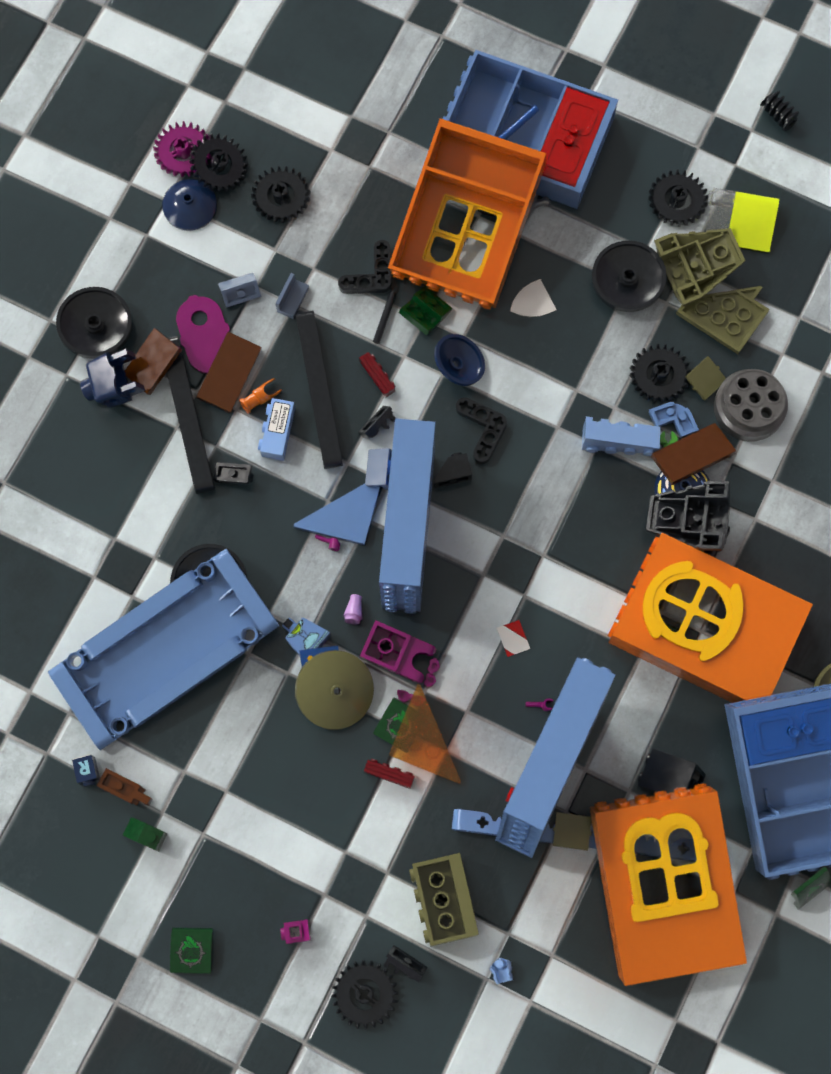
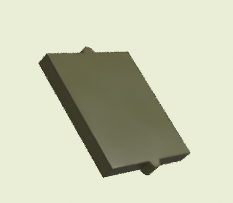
(705, 378)
(572, 831)

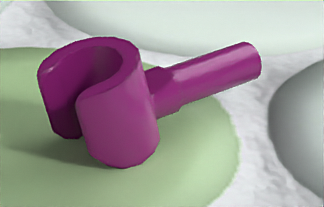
(334, 544)
(540, 704)

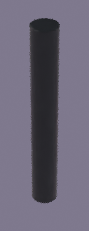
(384, 318)

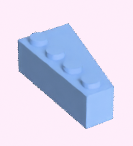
(620, 437)

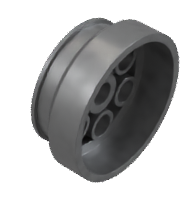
(730, 415)

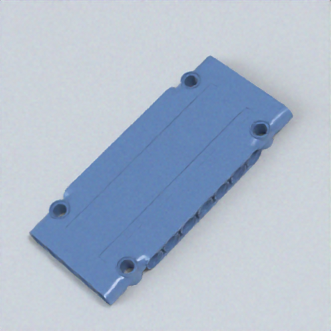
(162, 649)

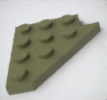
(727, 316)

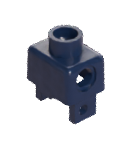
(108, 380)

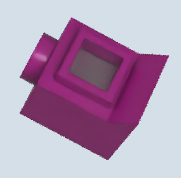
(296, 932)

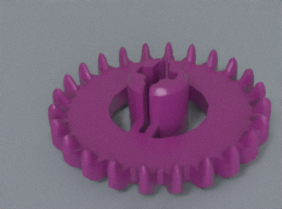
(178, 137)

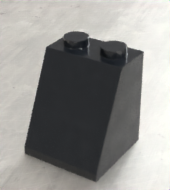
(669, 772)

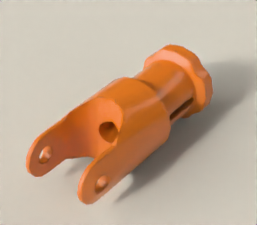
(257, 397)

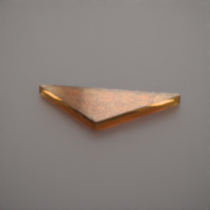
(421, 741)

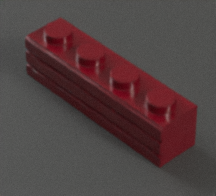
(377, 375)
(389, 774)

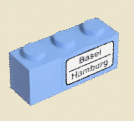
(277, 429)

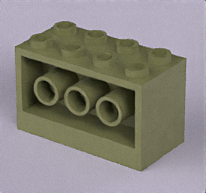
(458, 902)

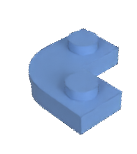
(678, 415)

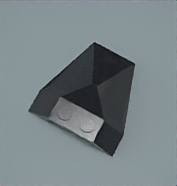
(693, 515)

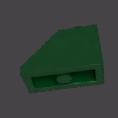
(145, 834)

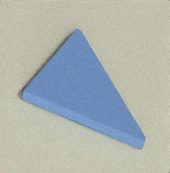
(346, 517)

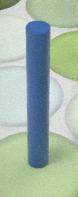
(519, 123)

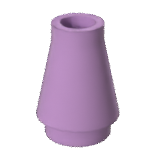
(353, 612)

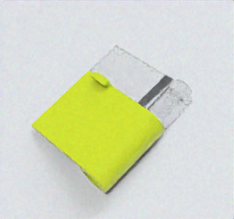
(747, 215)

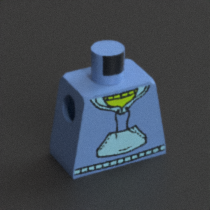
(305, 635)

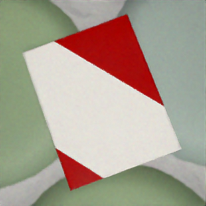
(513, 638)

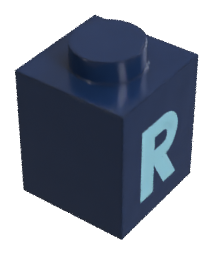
(86, 770)

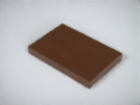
(152, 361)

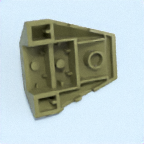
(698, 261)

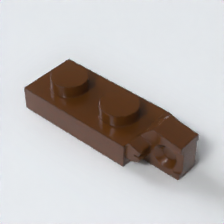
(123, 788)

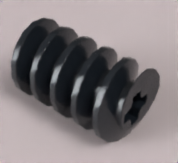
(779, 110)

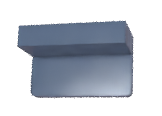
(239, 289)
(291, 297)
(377, 467)

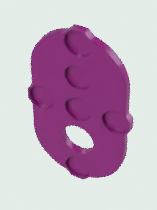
(205, 340)

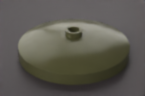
(316, 689)

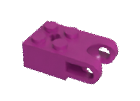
(400, 655)

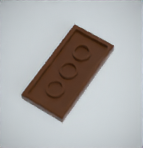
(229, 372)
(693, 453)

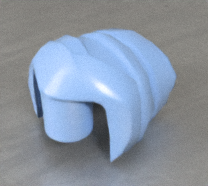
(501, 970)

